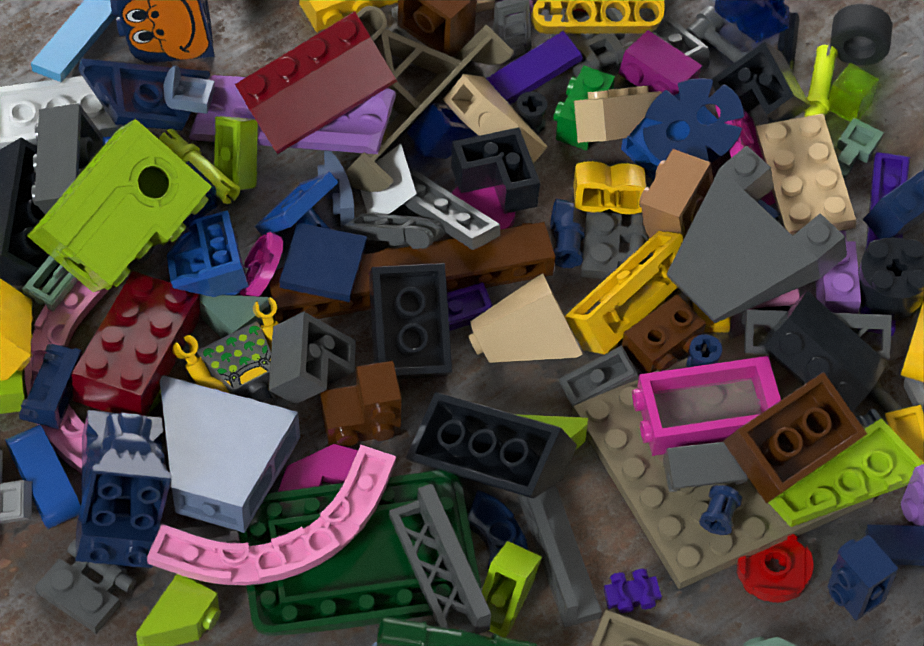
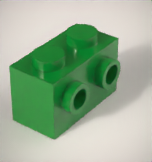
(587, 81)

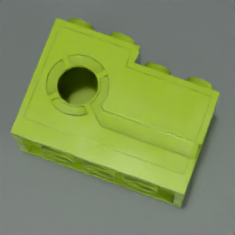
(120, 208)

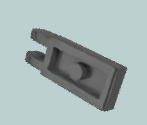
(396, 229)

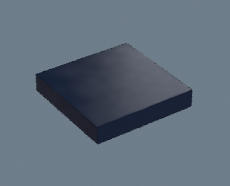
(323, 262)

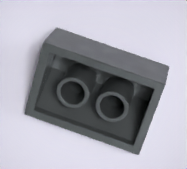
(64, 149)

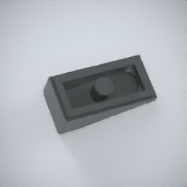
(684, 41)
(599, 376)

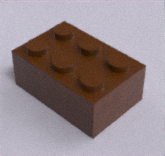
(794, 437)

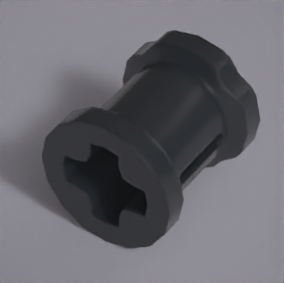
(532, 109)

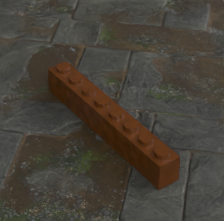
(512, 257)

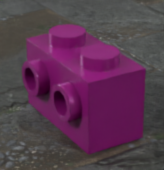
(657, 65)

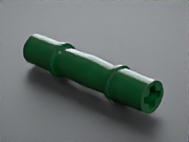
(410, 633)

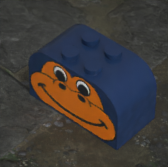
(165, 29)

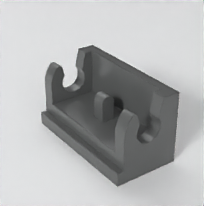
(701, 466)

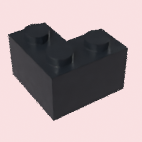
(765, 80)
(500, 162)

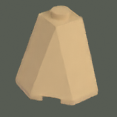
(525, 327)

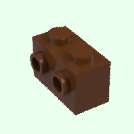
(662, 336)

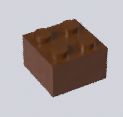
(439, 23)

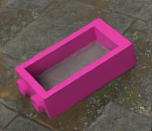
(702, 402)

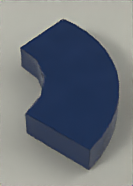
(494, 524)

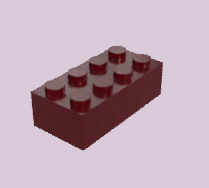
(135, 346)

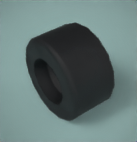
(861, 34)

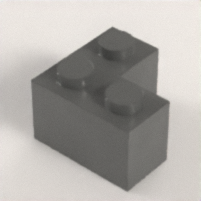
(308, 357)

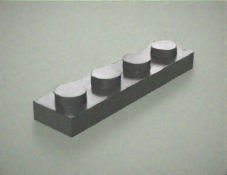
(457, 216)

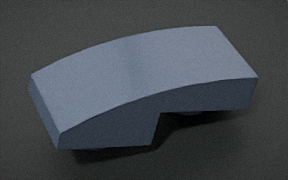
(341, 192)

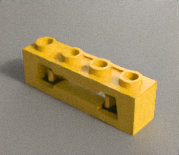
(626, 295)

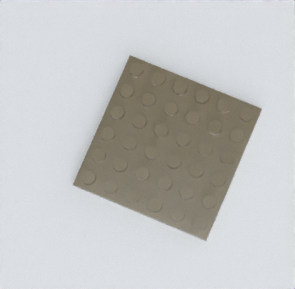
(673, 517)

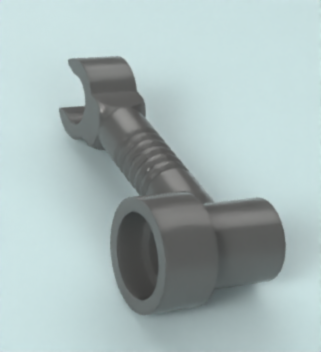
(707, 28)

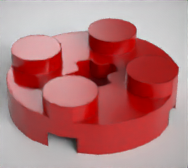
(780, 585)

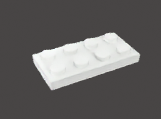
(22, 103)

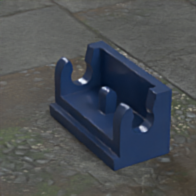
(52, 387)

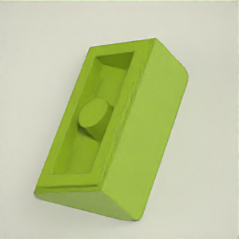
(237, 149)

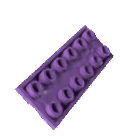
(353, 132)

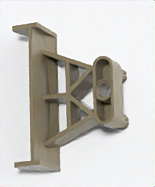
(483, 48)

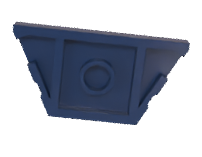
(135, 92)

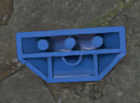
(208, 258)

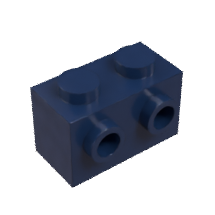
(861, 576)

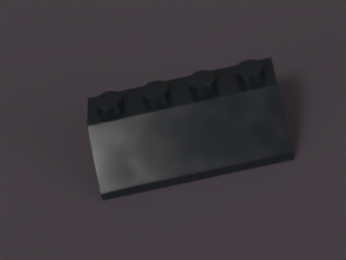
(19, 215)
(491, 446)

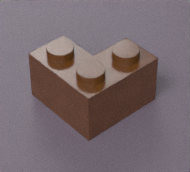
(363, 410)

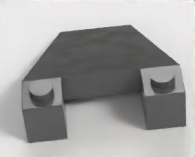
(743, 254)

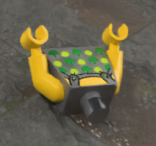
(237, 361)

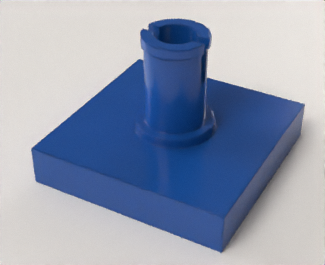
(298, 206)

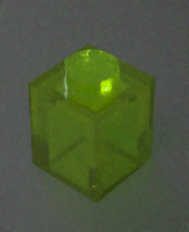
(852, 92)

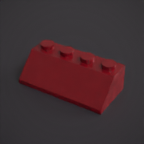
(316, 82)

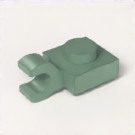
(856, 143)

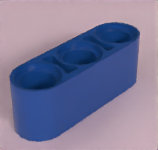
(50, 485)

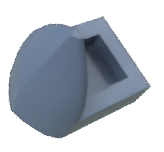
(187, 92)

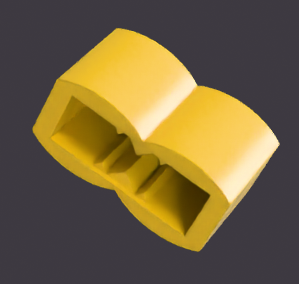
(606, 187)

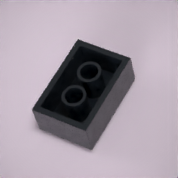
(411, 319)

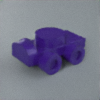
(631, 594)

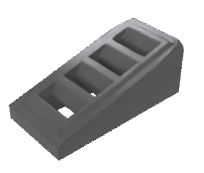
(513, 29)

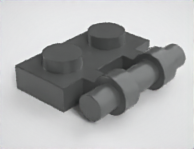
(590, 42)
(602, 241)
(80, 596)

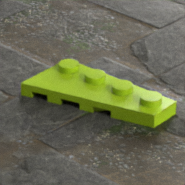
(861, 472)

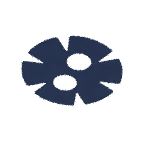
(694, 95)

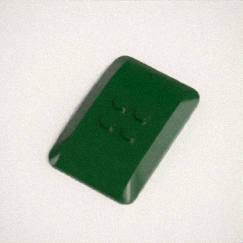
(367, 575)

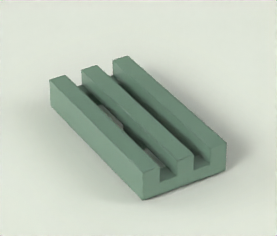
(43, 296)

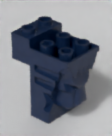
(121, 488)

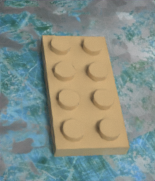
(805, 173)

